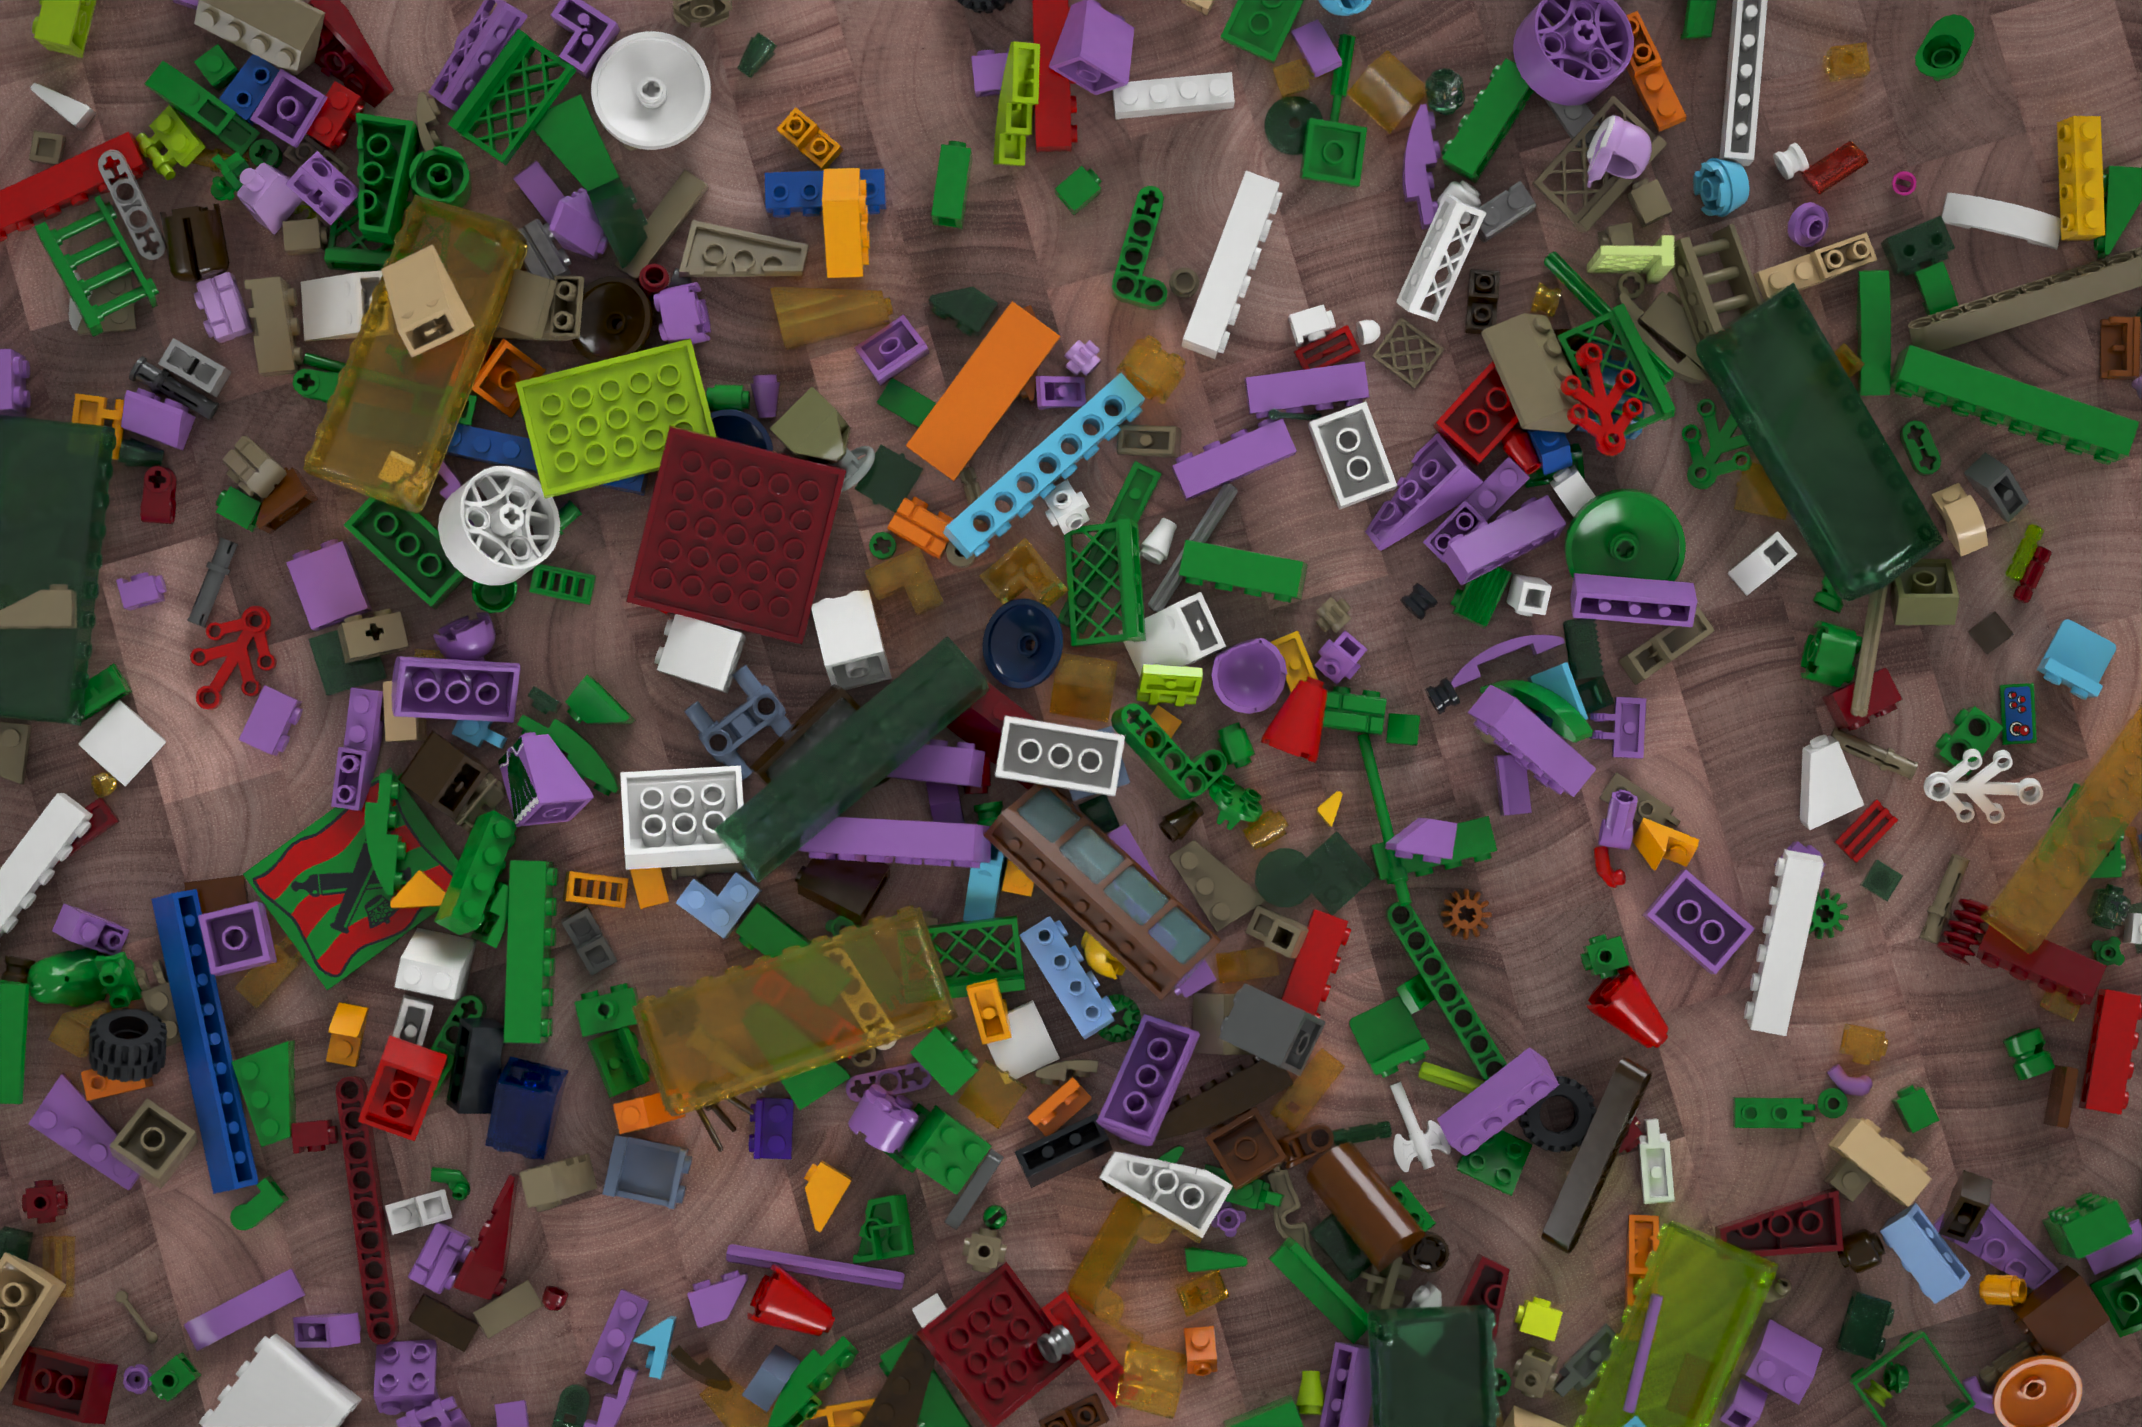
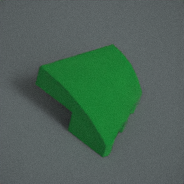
(885, 1231)

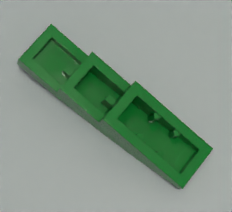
(1874, 332)

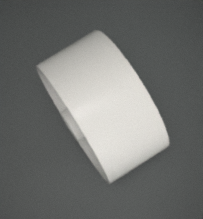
(498, 526)

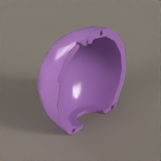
(1249, 675)

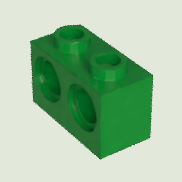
(1961, 735)

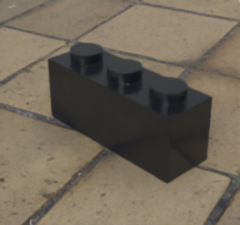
(476, 1066)
(1063, 1150)

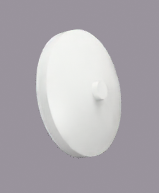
(651, 90)

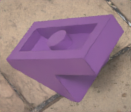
(1060, 392)

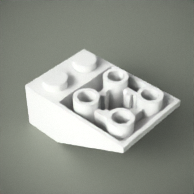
(337, 304)
(1177, 635)

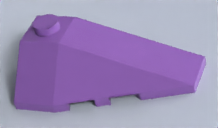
(577, 226)

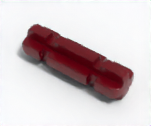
(2032, 574)

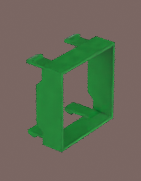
(1956, 1407)

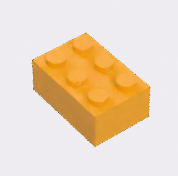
(845, 222)

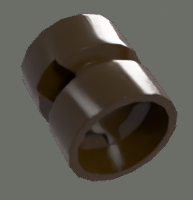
(1429, 1253)

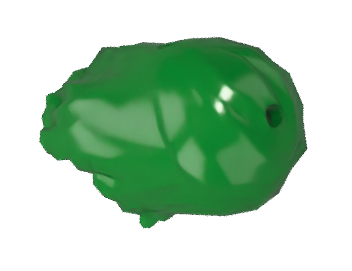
(67, 979)

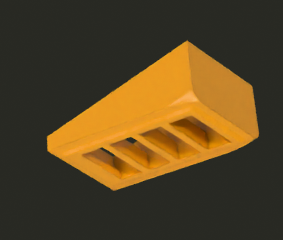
(568, 895)

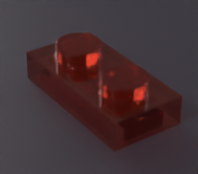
(1835, 167)

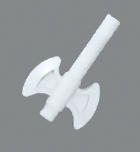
(1419, 1143)

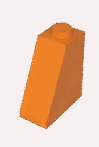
(641, 1113)

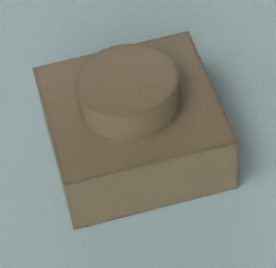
(47, 148)

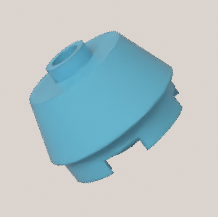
(1721, 186)

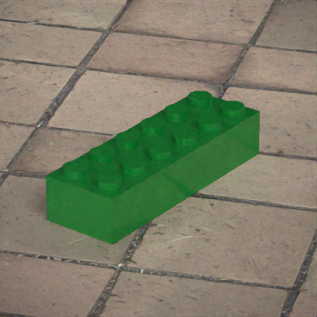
(530, 951)

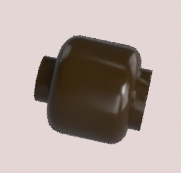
(1861, 1251)

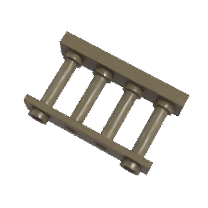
(1693, 283)

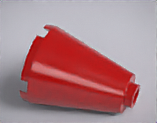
(1299, 721)
(1629, 1008)
(789, 1305)

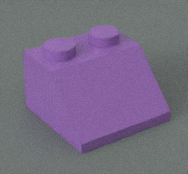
(288, 108)
(1783, 1361)

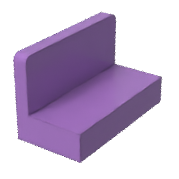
(1512, 786)

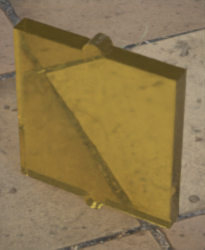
(1758, 494)
(992, 1094)

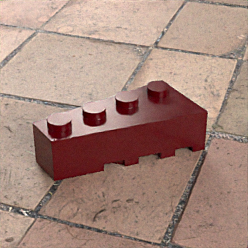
(1791, 1228)
(1485, 1286)

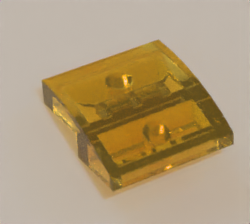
(1151, 1379)

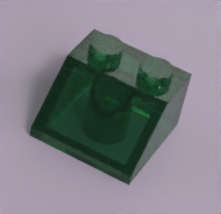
(619, 219)

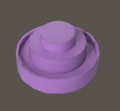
(1808, 224)

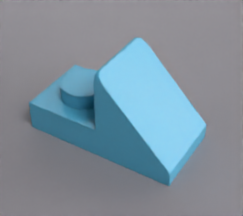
(659, 1337)

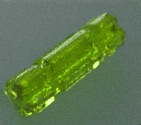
(2024, 552)

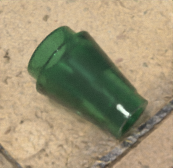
(756, 54)
(139, 454)

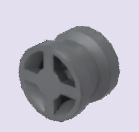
(1055, 1343)

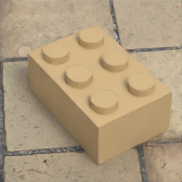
(1881, 1160)

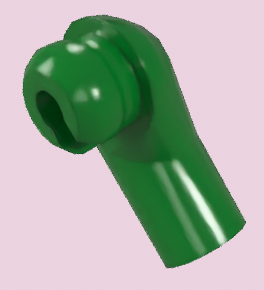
(454, 1179)

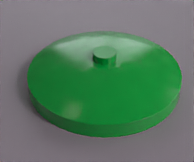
(1625, 536)

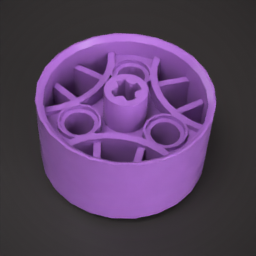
(1583, 37)

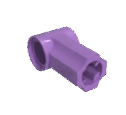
(1617, 828)

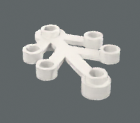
(1979, 786)

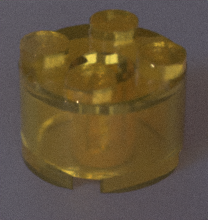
(1152, 369)

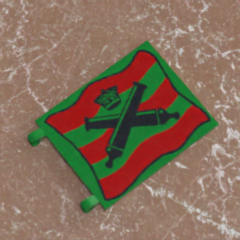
(329, 893)

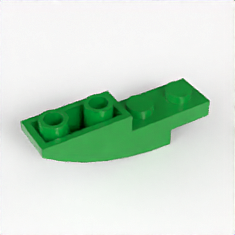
(202, 107)
(581, 753)
(384, 848)
(815, 1373)

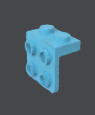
(2077, 659)

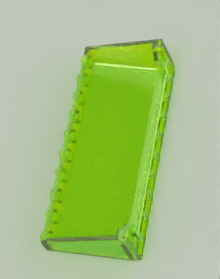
(1700, 1332)

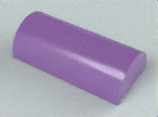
(455, 689)
(1147, 1080)

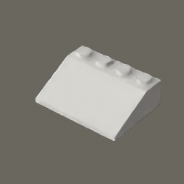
(674, 815)

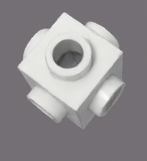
(1066, 507)

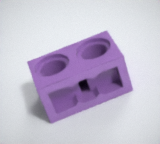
(323, 188)

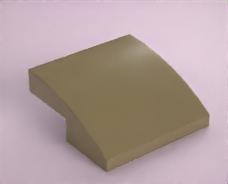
(528, 303)

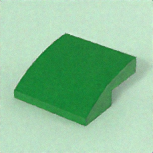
(495, 917)

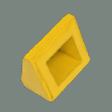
(1329, 808)

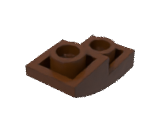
(1083, 1413)

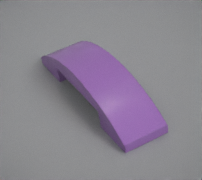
(1538, 644)
(244, 1309)

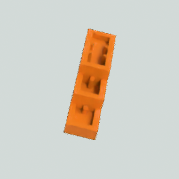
(1641, 1240)

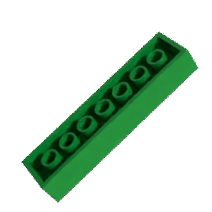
(2012, 404)

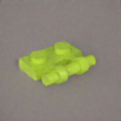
(174, 134)
(1169, 684)

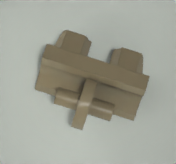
(1382, 1284)

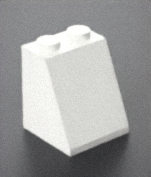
(851, 640)
(700, 652)
(436, 964)

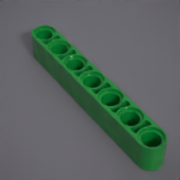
(1434, 982)

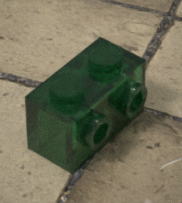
(1917, 246)

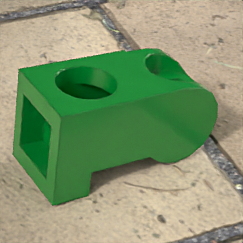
(260, 1207)

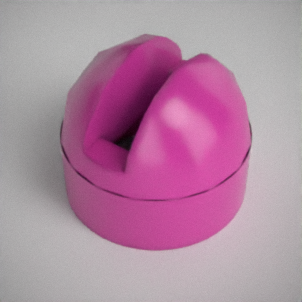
(1901, 189)

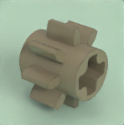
(1333, 615)

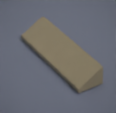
(666, 221)

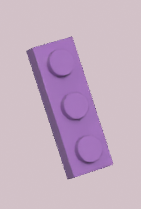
(617, 1337)

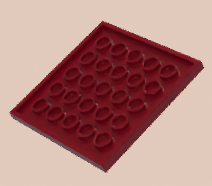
(735, 535)

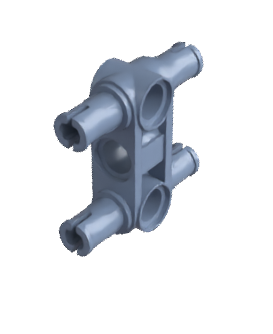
(741, 722)

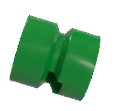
(2029, 1053)

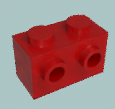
(336, 117)

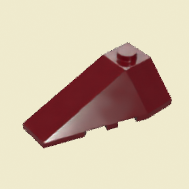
(347, 55)
(487, 1263)

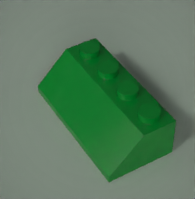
(13, 1035)

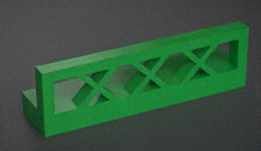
(1321, 1289)

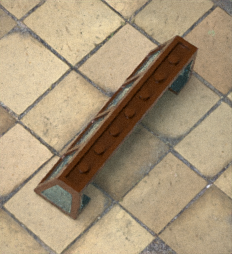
(1102, 889)

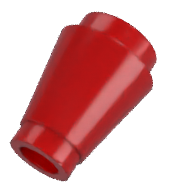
(1521, 450)

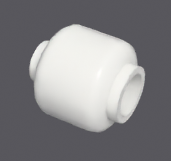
(1465, 193)

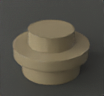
(1184, 282)

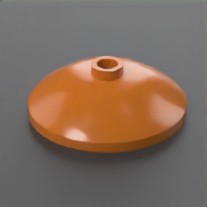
(2037, 1393)

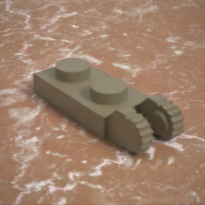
(159, 1000)

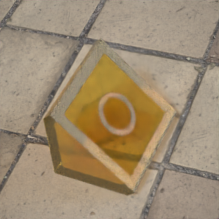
(1388, 91)

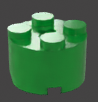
(441, 164)
(1830, 654)

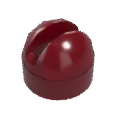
(554, 1298)

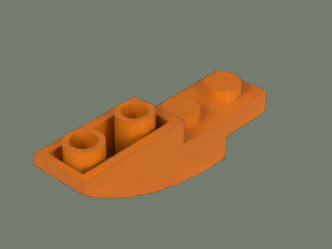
(1651, 80)

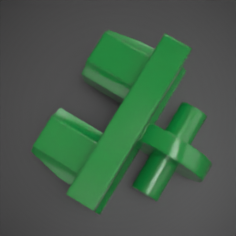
(225, 186)
(119, 979)

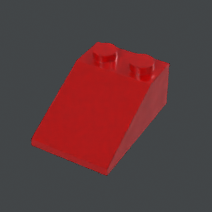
(402, 1088)

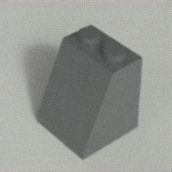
(1271, 1029)

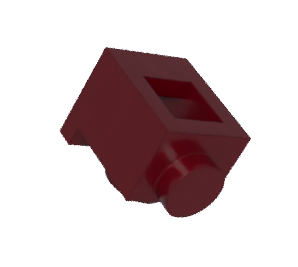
(313, 1135)

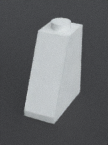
(1826, 783)

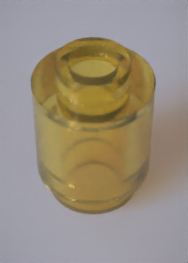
(1266, 830)

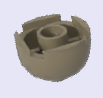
(704, 11)

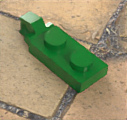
(1252, 1195)

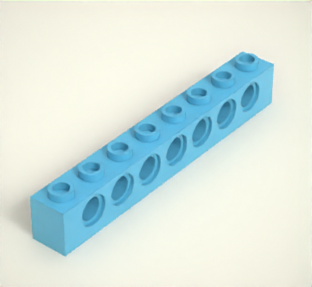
(1116, 393)

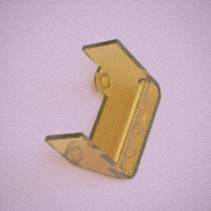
(1109, 1252)

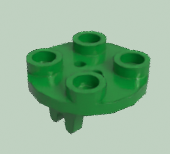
(1235, 802)

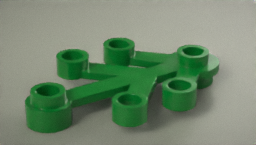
(1720, 443)

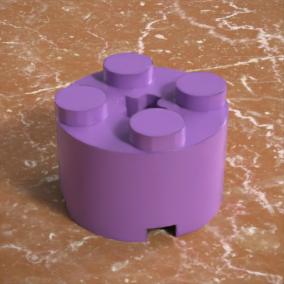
(682, 314)
(884, 1119)

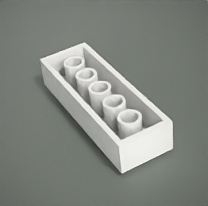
(1229, 268)

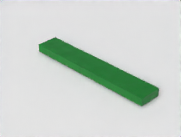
(1128, 504)

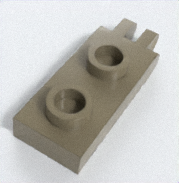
(1647, 805)

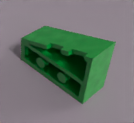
(269, 1091)

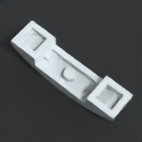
(2002, 218)

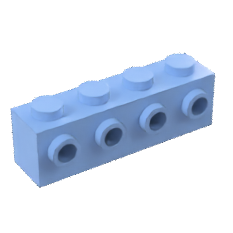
(1067, 977)

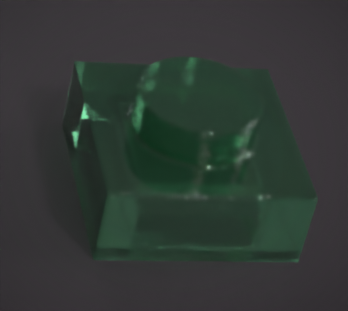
(544, 701)
(1881, 880)

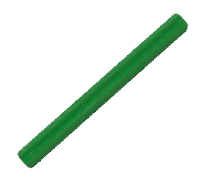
(1595, 303)

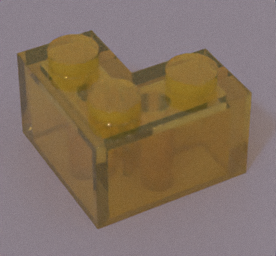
(1023, 569)
(906, 572)

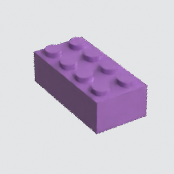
(1530, 741)

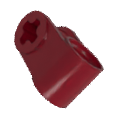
(159, 499)

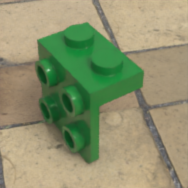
(1388, 1037)

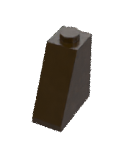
(843, 885)

